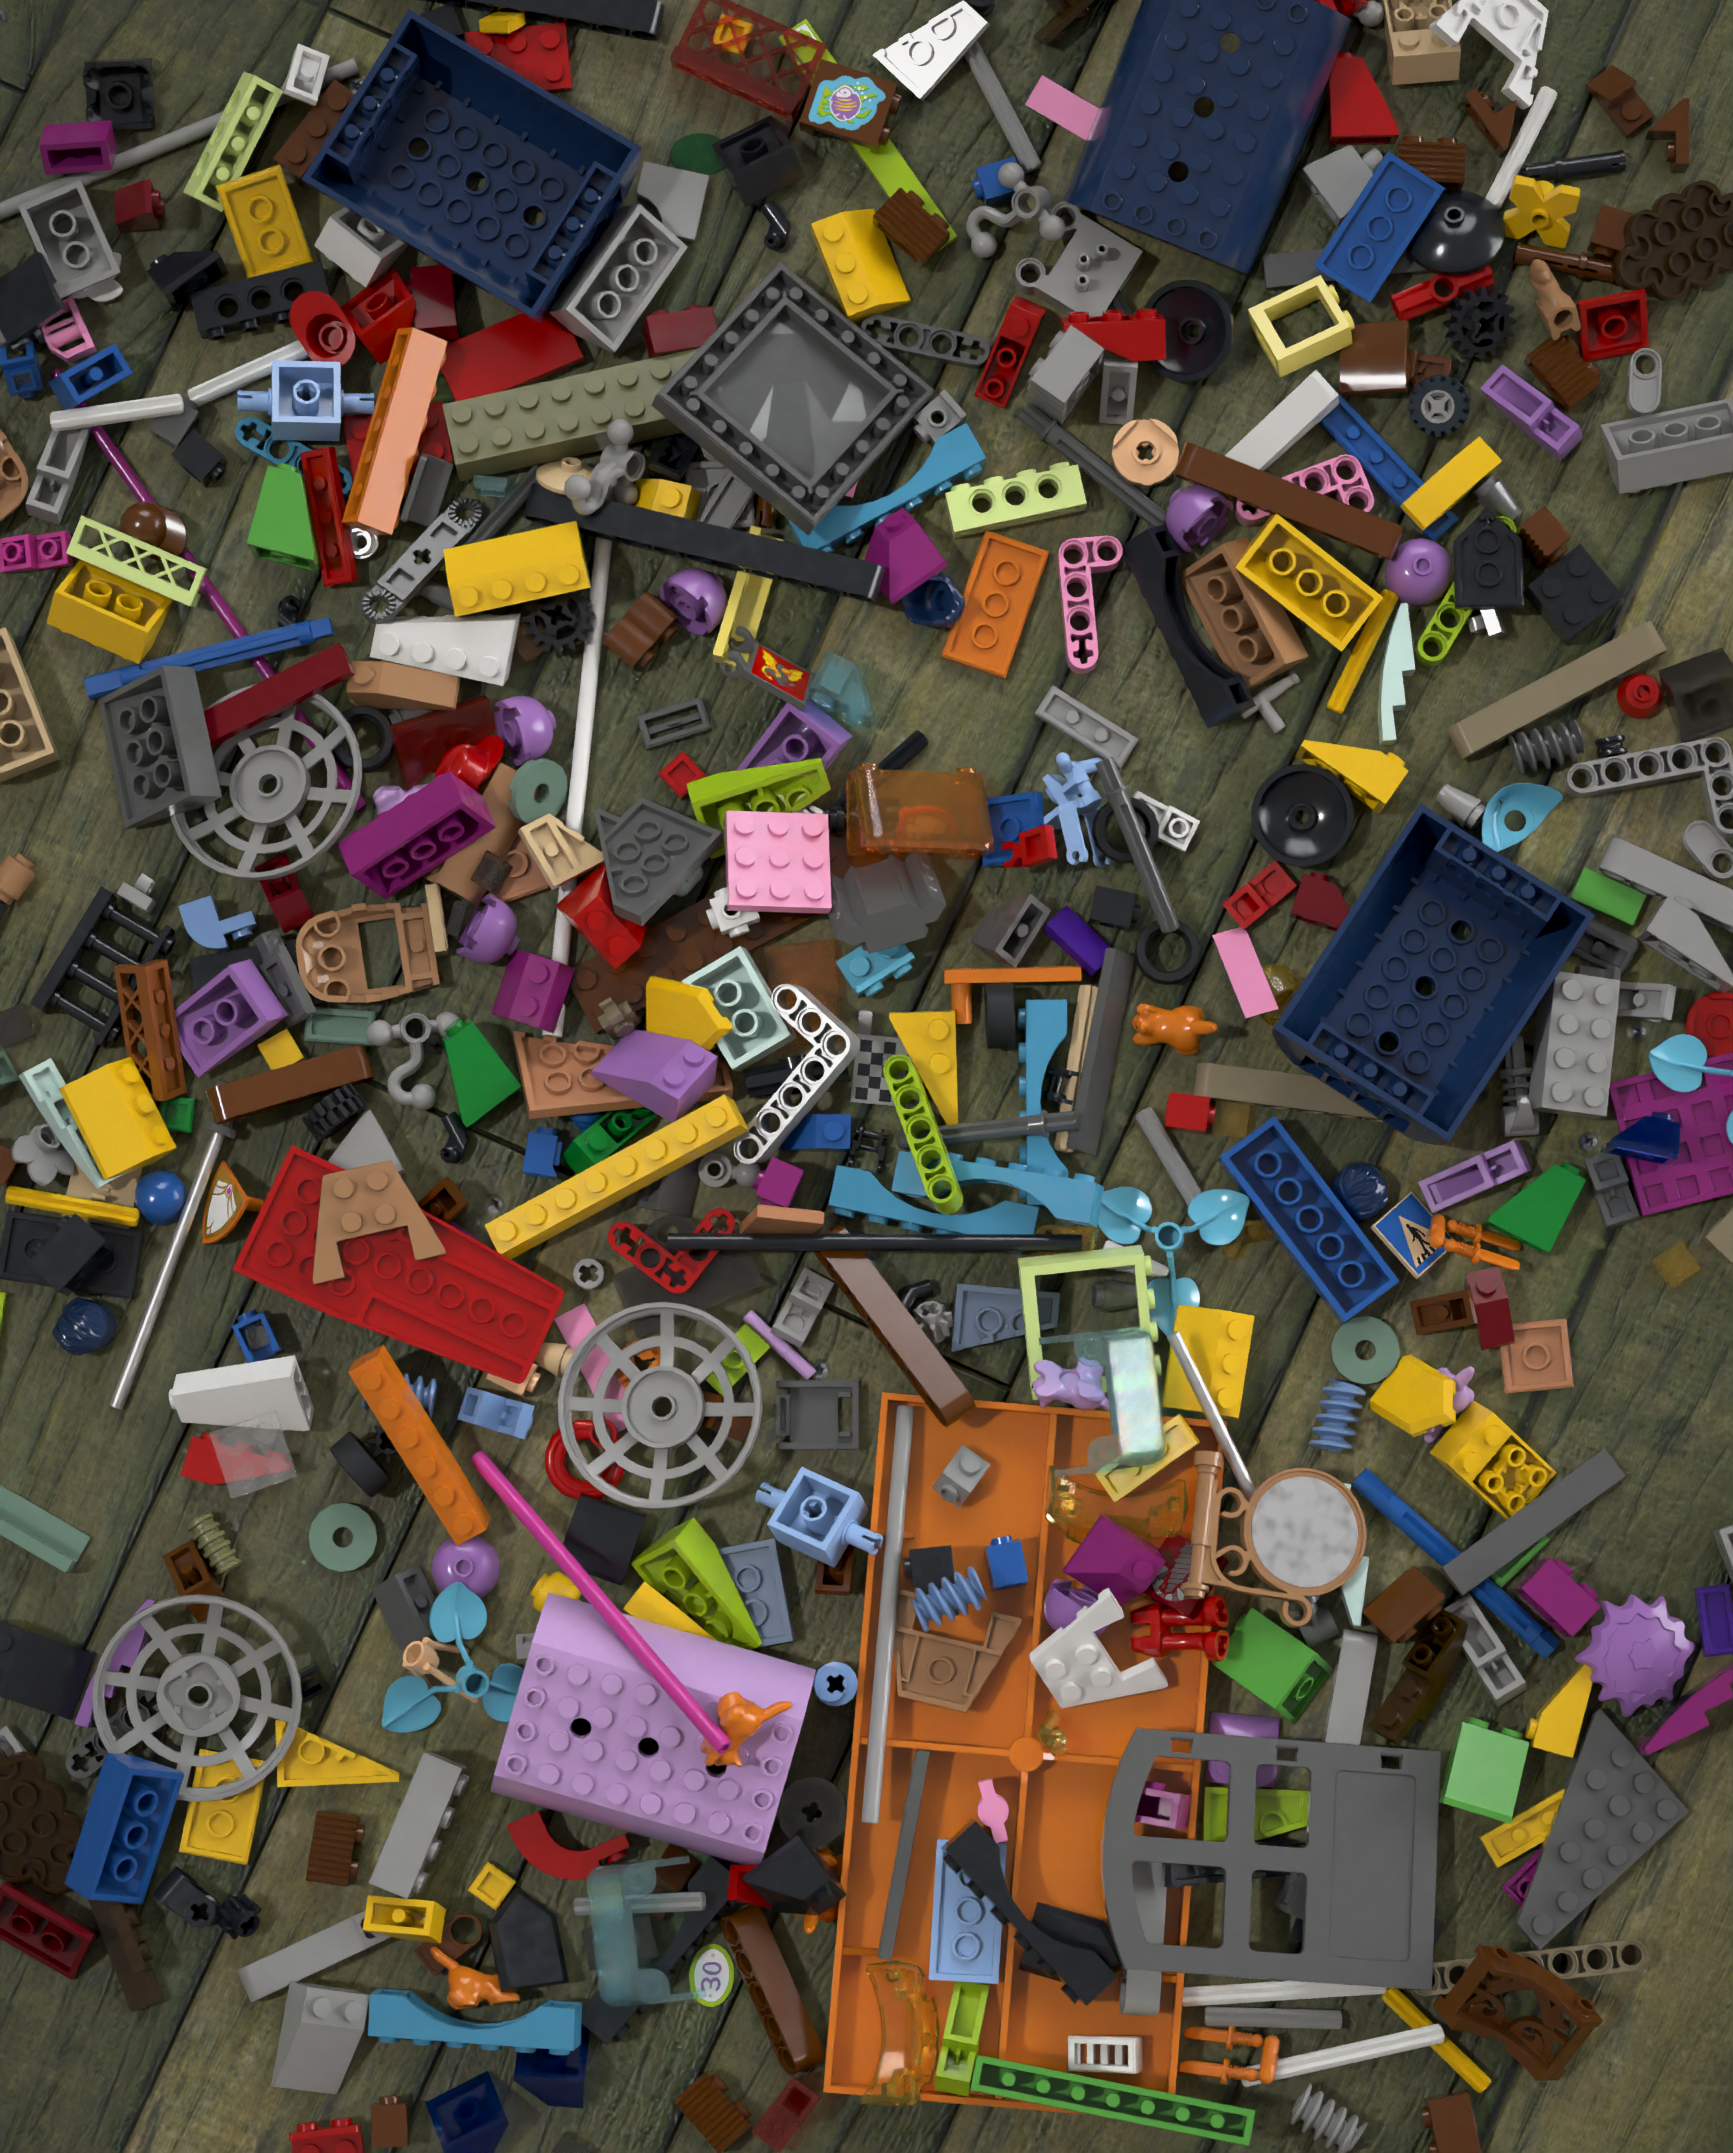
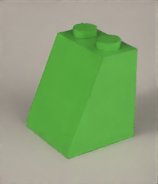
(283, 521)
(1273, 1665)
(1484, 1770)

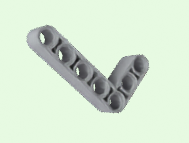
(1664, 771)
(802, 1076)

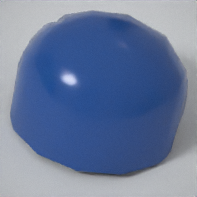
(160, 1197)

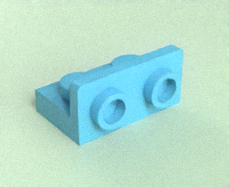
(868, 971)

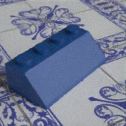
(124, 1829)

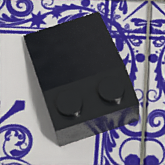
(41, 1671)

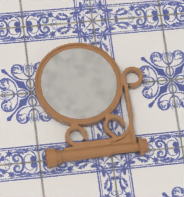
(1295, 1532)

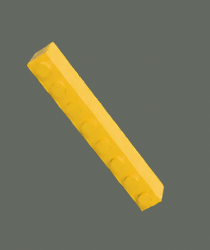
(617, 1177)

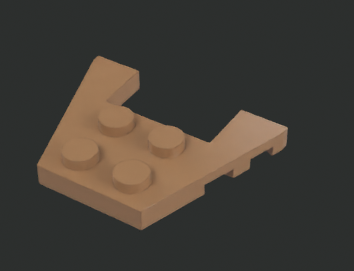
(363, 1204)
(945, 1669)

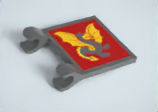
(768, 670)

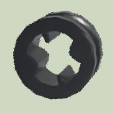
(1611, 746)

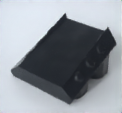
(120, 92)

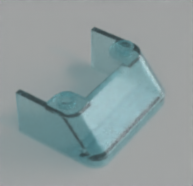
(1132, 1398)
(614, 1937)

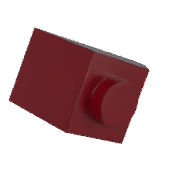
(285, 895)
(1319, 902)
(1491, 1308)

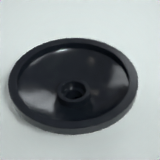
(1460, 244)
(1184, 306)
(1305, 790)

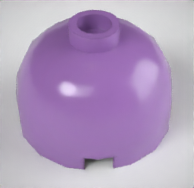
(1196, 515)
(1419, 572)
(697, 599)
(524, 727)
(489, 932)
(471, 1563)
(1064, 1602)

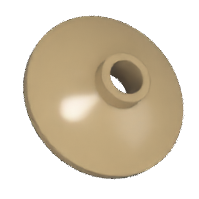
(555, 474)

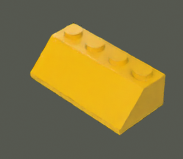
(516, 568)
(1308, 581)

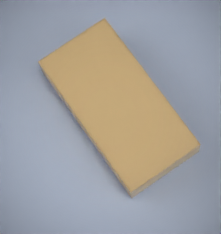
(437, 919)

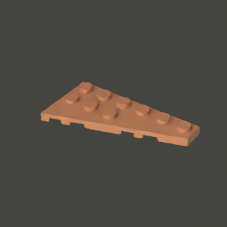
(560, 1080)

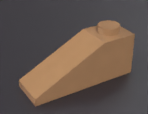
(401, 687)

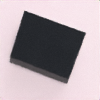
(312, 1681)

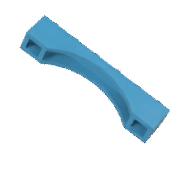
(951, 458)
(1044, 1031)
(862, 1194)
(1068, 1199)
(406, 2016)

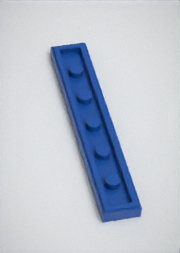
(1379, 461)

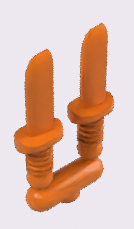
(1475, 1253)
(1224, 2071)

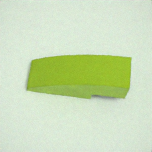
(961, 2038)

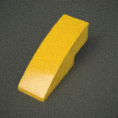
(1451, 483)
(654, 1607)

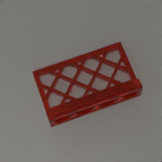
(740, 83)

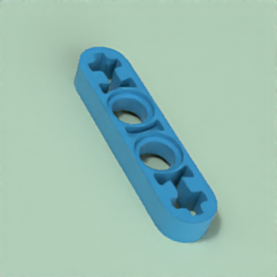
(295, 448)

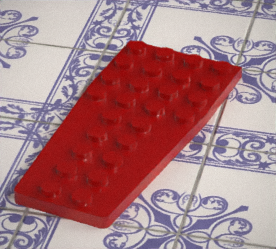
(455, 1305)

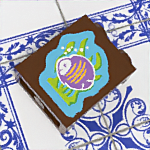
(850, 105)

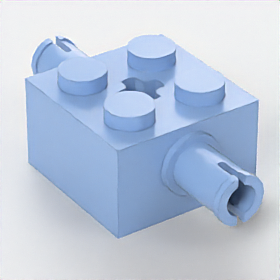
(305, 401)
(818, 1517)

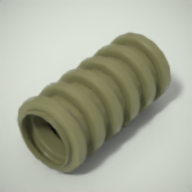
(213, 1543)

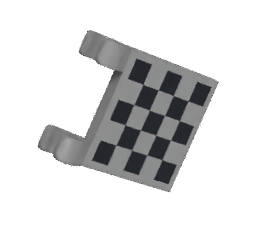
(868, 1076)

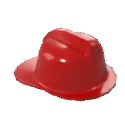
(322, 328)
(472, 762)

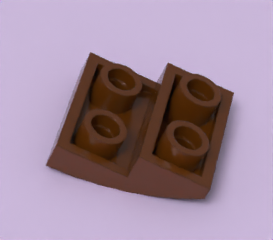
(1376, 359)

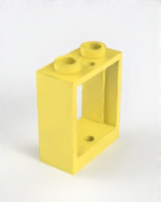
(1311, 349)

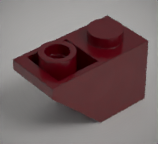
(139, 207)

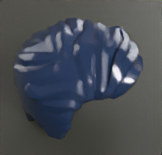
(934, 603)
(1361, 1190)
(84, 1326)

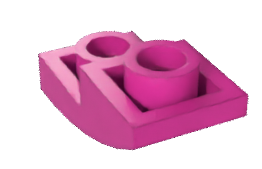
(35, 553)

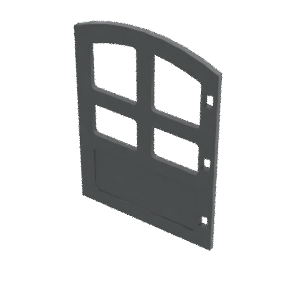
(1362, 1864)

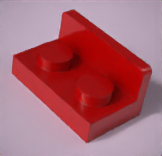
(338, 2138)

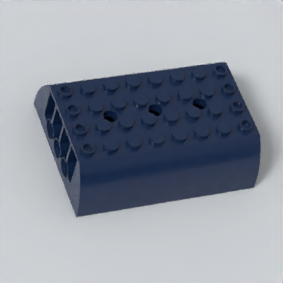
(482, 124)
(1235, 155)
(1480, 984)

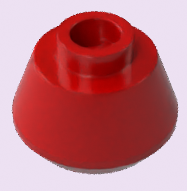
(1646, 703)

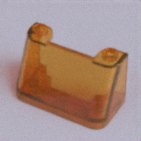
(918, 812)

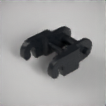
(1058, 1097)
(880, 1150)

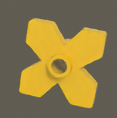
(1540, 208)

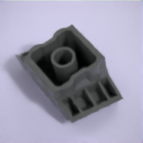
(886, 902)

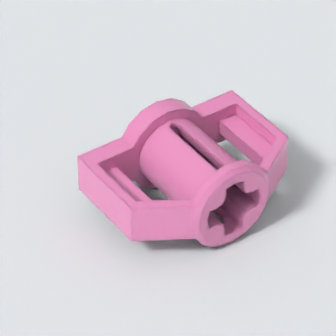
(68, 332)
(993, 1810)

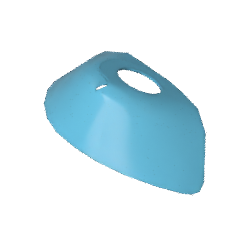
(1530, 799)

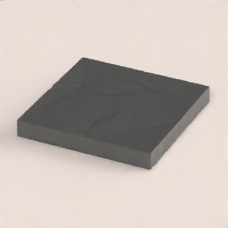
(793, 398)

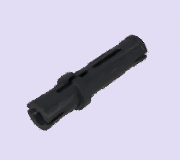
(1561, 169)

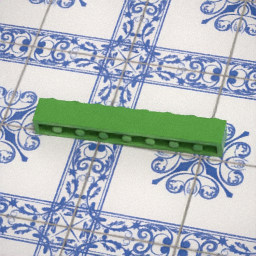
(1113, 2100)

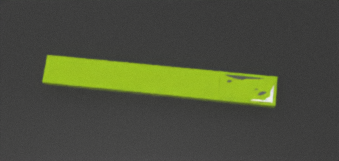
(887, 165)

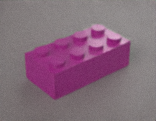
(416, 835)

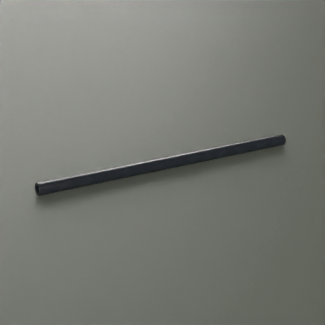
(873, 1242)

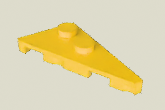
(932, 1048)
(321, 1762)

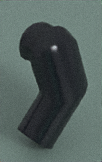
(779, 226)
(288, 611)
(457, 1140)
(913, 1292)

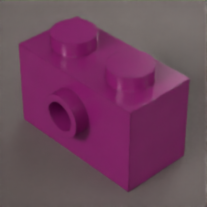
(78, 147)
(778, 1183)
(1163, 1807)

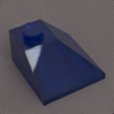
(1650, 1140)
(555, 2078)
(469, 2116)

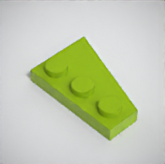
(1275, 1812)

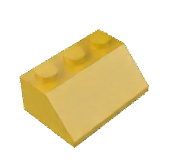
(859, 264)
(108, 611)
(118, 1118)
(1220, 1350)

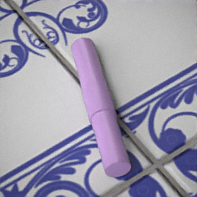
(779, 1345)

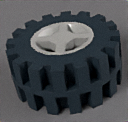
(1430, 414)

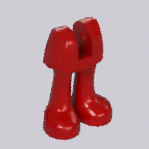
(1162, 1640)

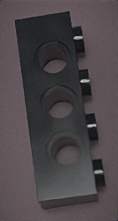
(243, 293)

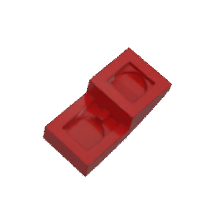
(1260, 895)

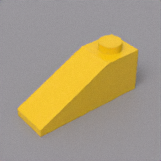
(1561, 1717)

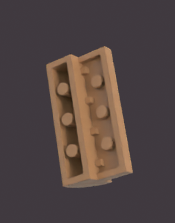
(457, 871)

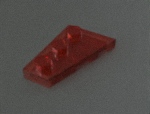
(427, 738)

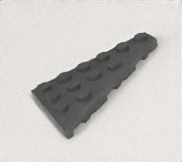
(1603, 1824)

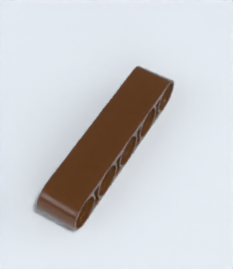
(289, 1084)
(772, 1989)

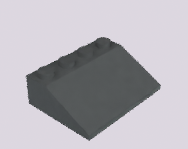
(159, 746)

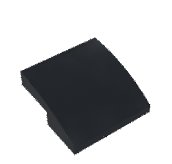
(28, 299)
(603, 1537)

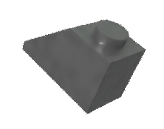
(1011, 929)

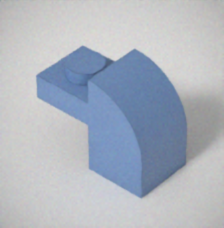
(207, 928)
(496, 1413)

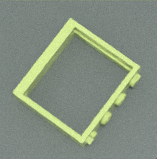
(1079, 1261)

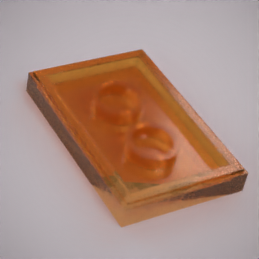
(811, 967)

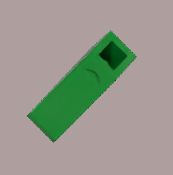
(607, 1137)

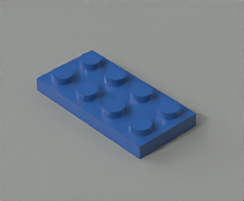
(1379, 227)

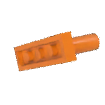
(963, 977)

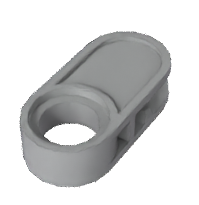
(1644, 389)
(1704, 844)

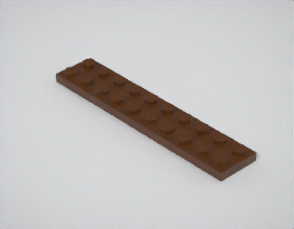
(688, 944)

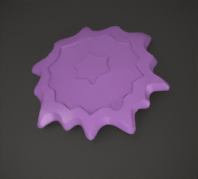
(1637, 1653)

